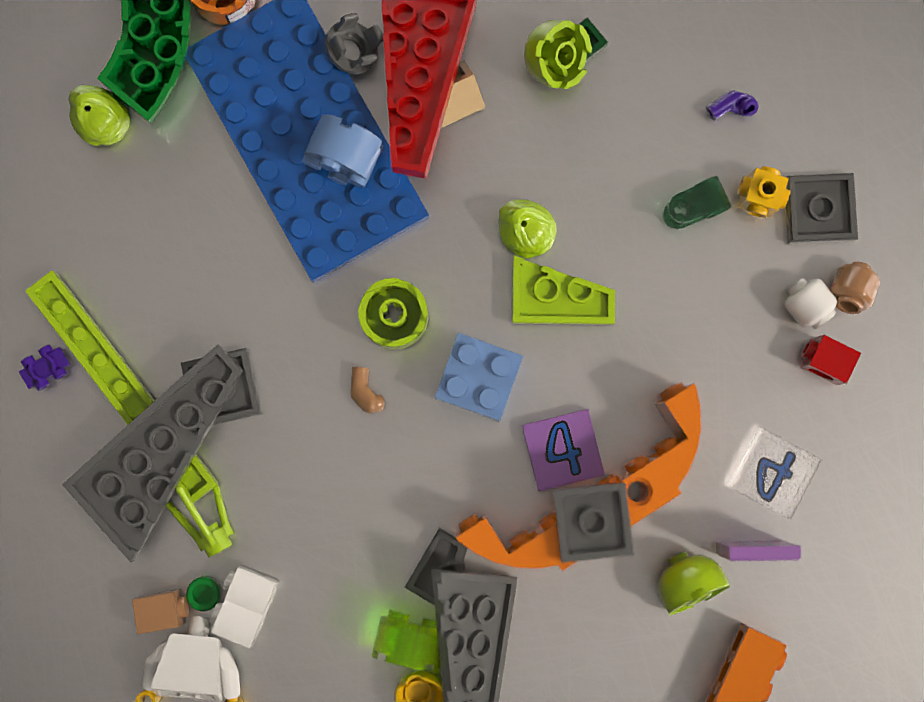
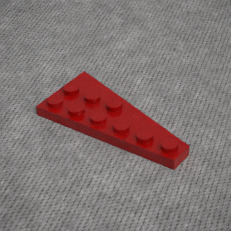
(421, 64)

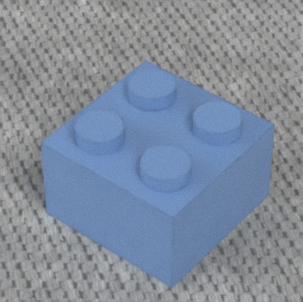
(478, 377)

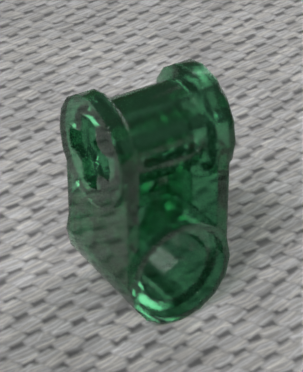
(701, 203)

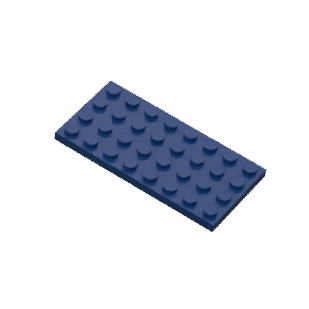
(270, 90)

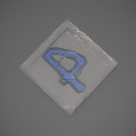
(775, 473)

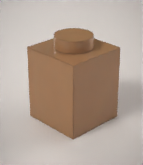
(160, 611)

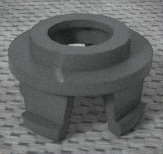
(366, 40)

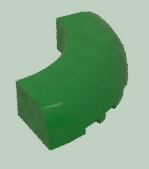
(148, 54)

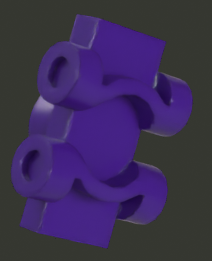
(49, 366)

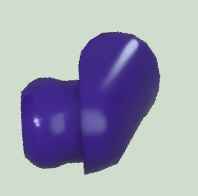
(733, 102)

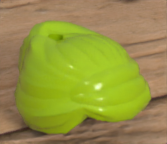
(105, 120)
(533, 235)

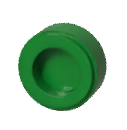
(204, 593)

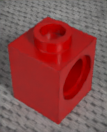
(829, 359)

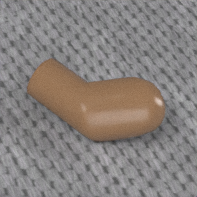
(362, 394)

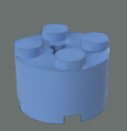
(343, 151)

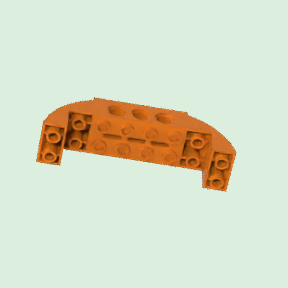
(656, 475)

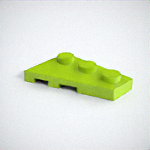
(553, 297)

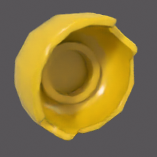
(419, 687)

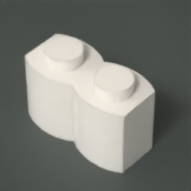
(244, 606)

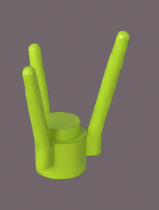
(209, 538)

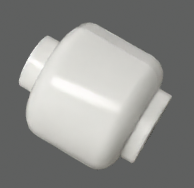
(811, 303)

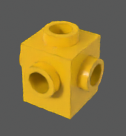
(755, 200)

